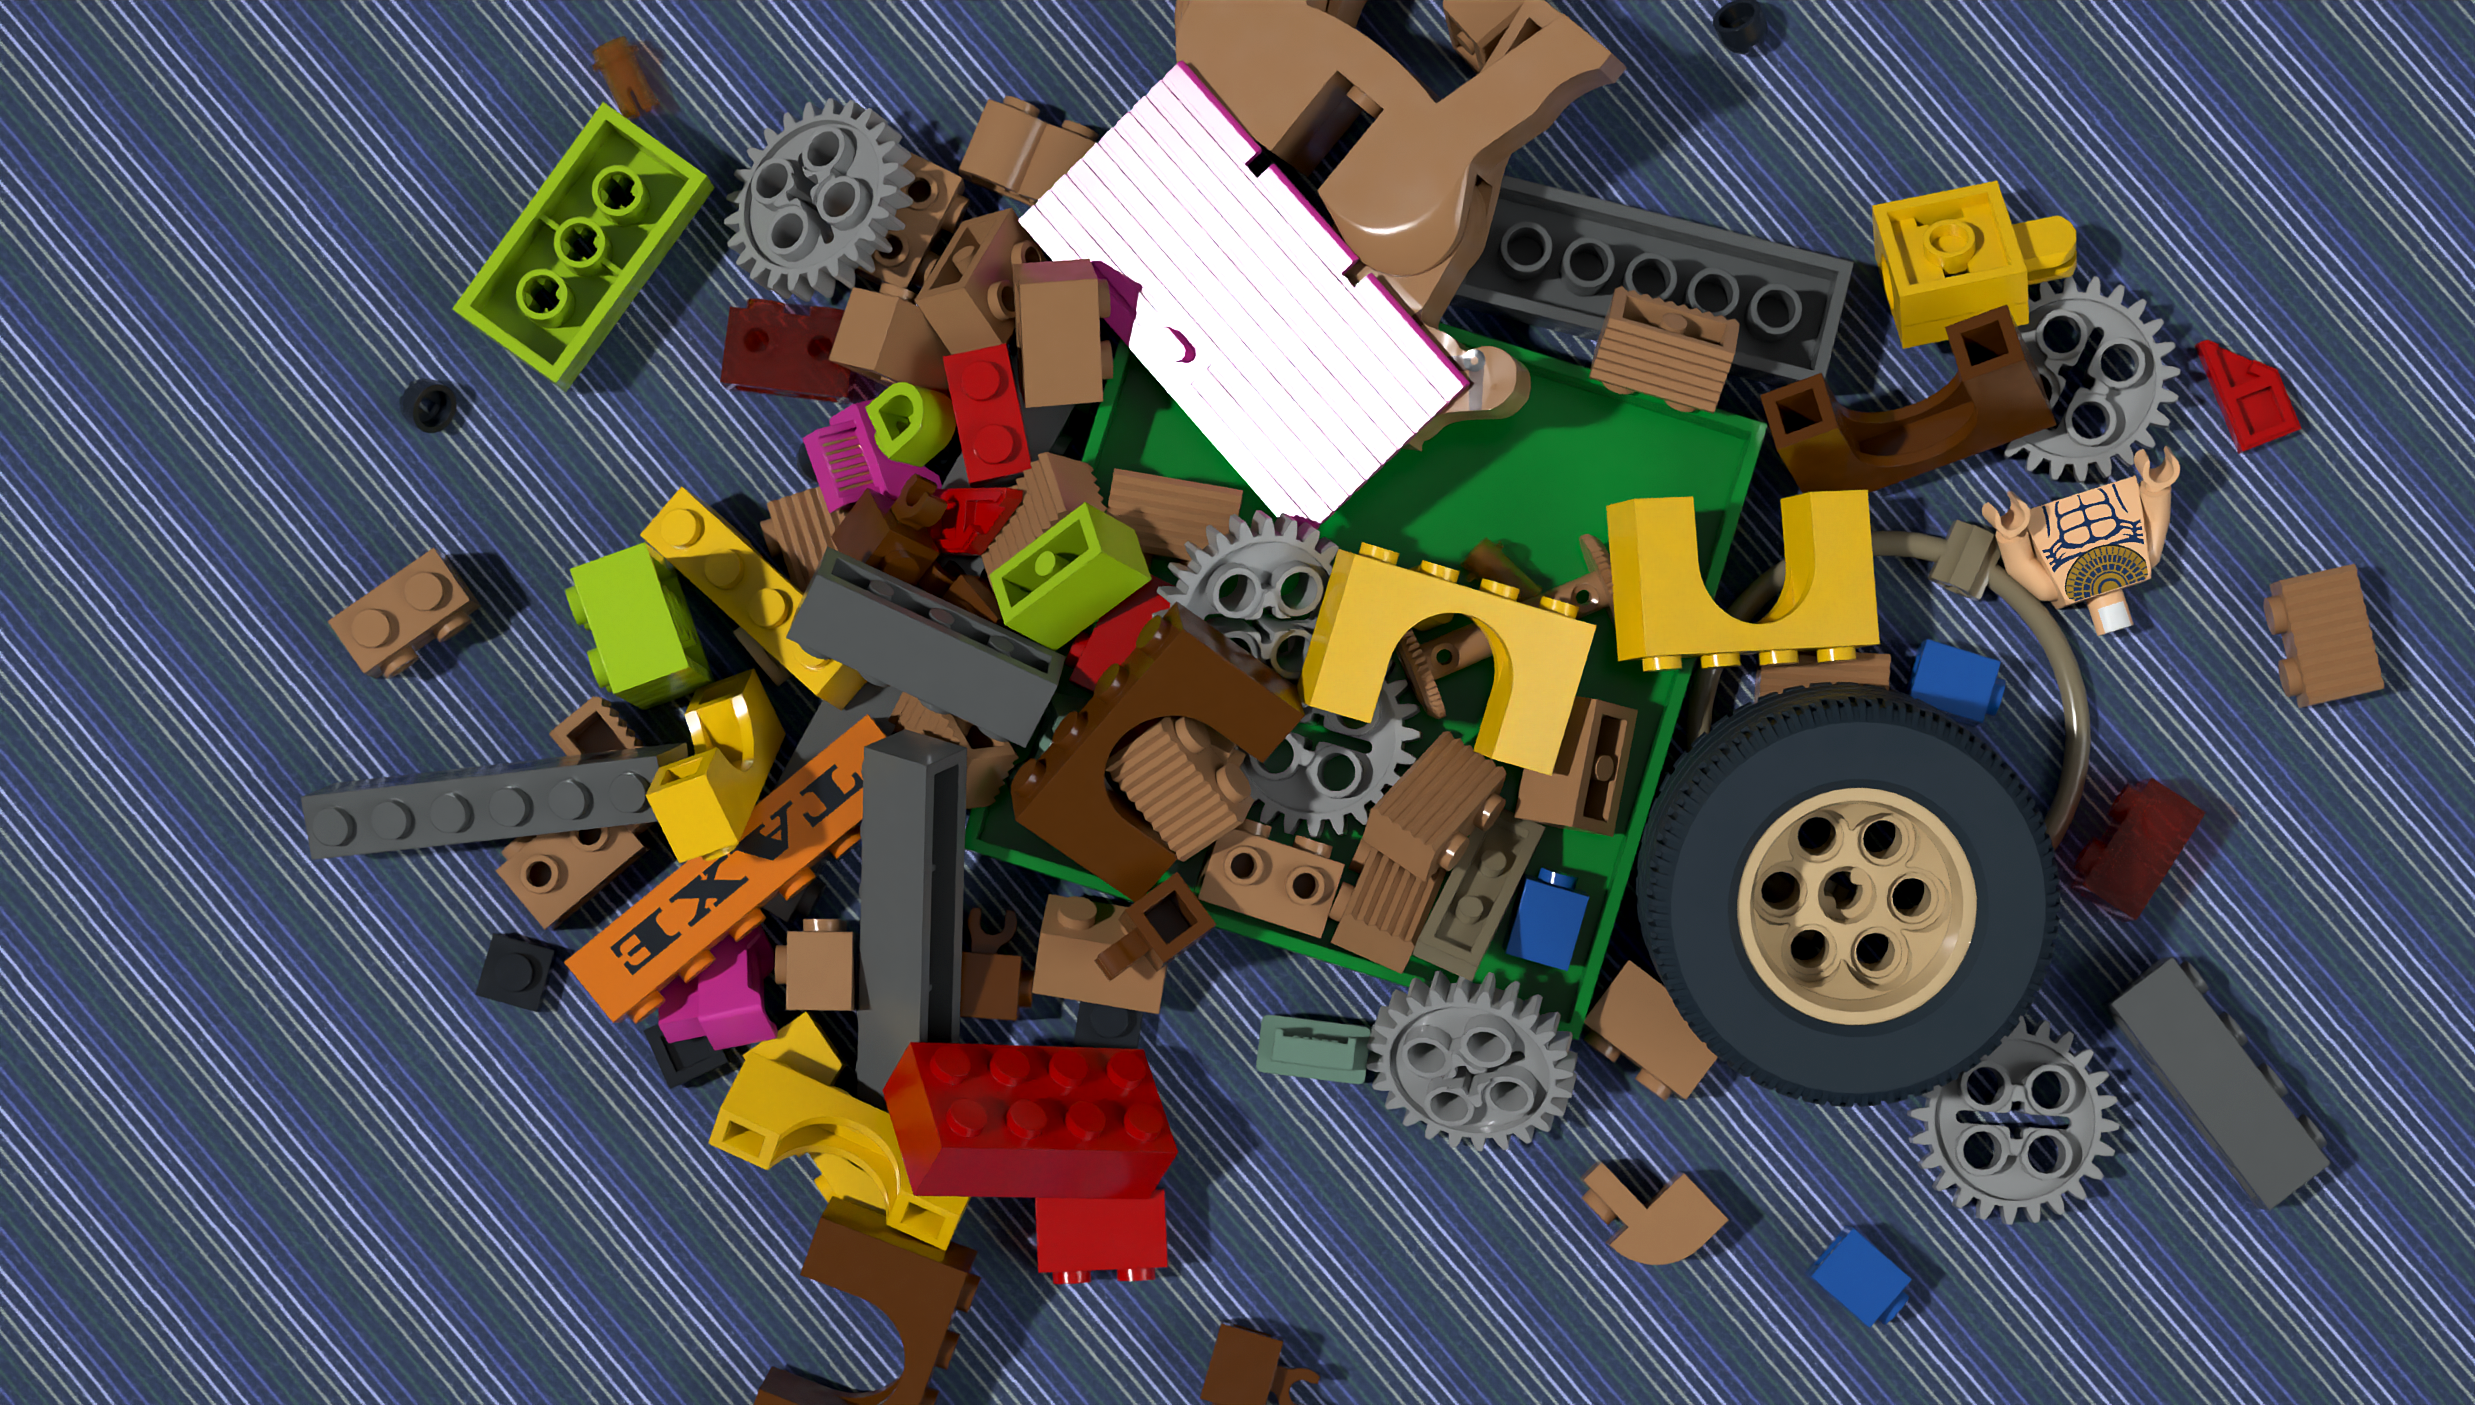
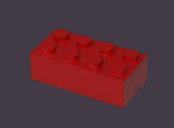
(1029, 1121)

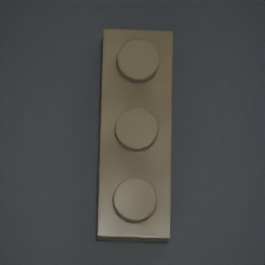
(1478, 895)

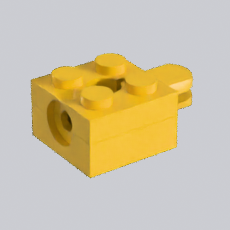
(1968, 236)

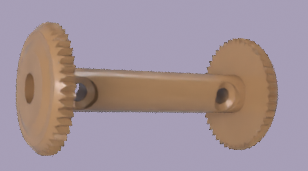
(1470, 645)

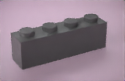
(926, 648)
(2217, 1083)

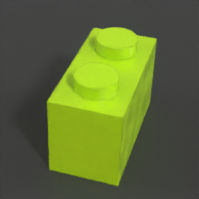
(1069, 576)

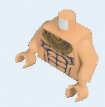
(2090, 541)

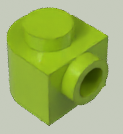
(911, 423)

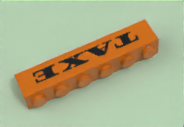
(707, 900)

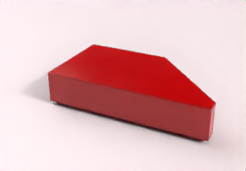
(2248, 397)
(972, 518)

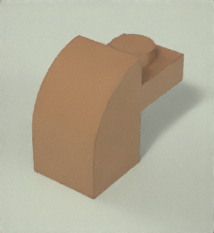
(1661, 1230)

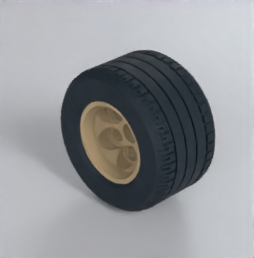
(1953, 963)

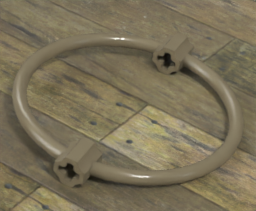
(1966, 566)

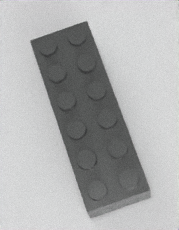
(1563, 254)

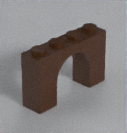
(1985, 405)
(1174, 671)
(904, 1279)

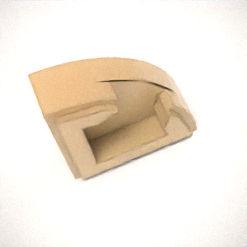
(767, 662)

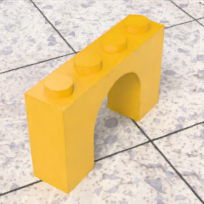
(1670, 615)
(1534, 649)

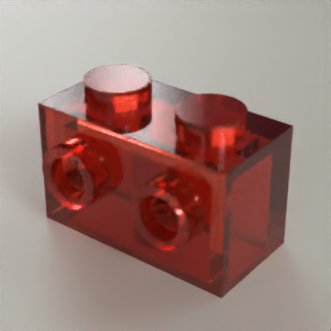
(785, 353)
(2136, 849)

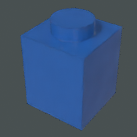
(1956, 682)
(1546, 918)
(1860, 1278)

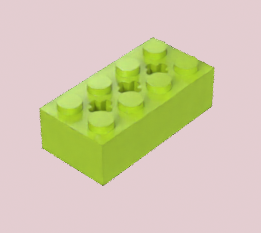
(577, 205)
(640, 627)

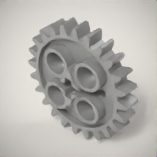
(819, 200)
(2125, 404)
(1263, 561)
(1301, 788)
(1472, 1060)
(2009, 1176)

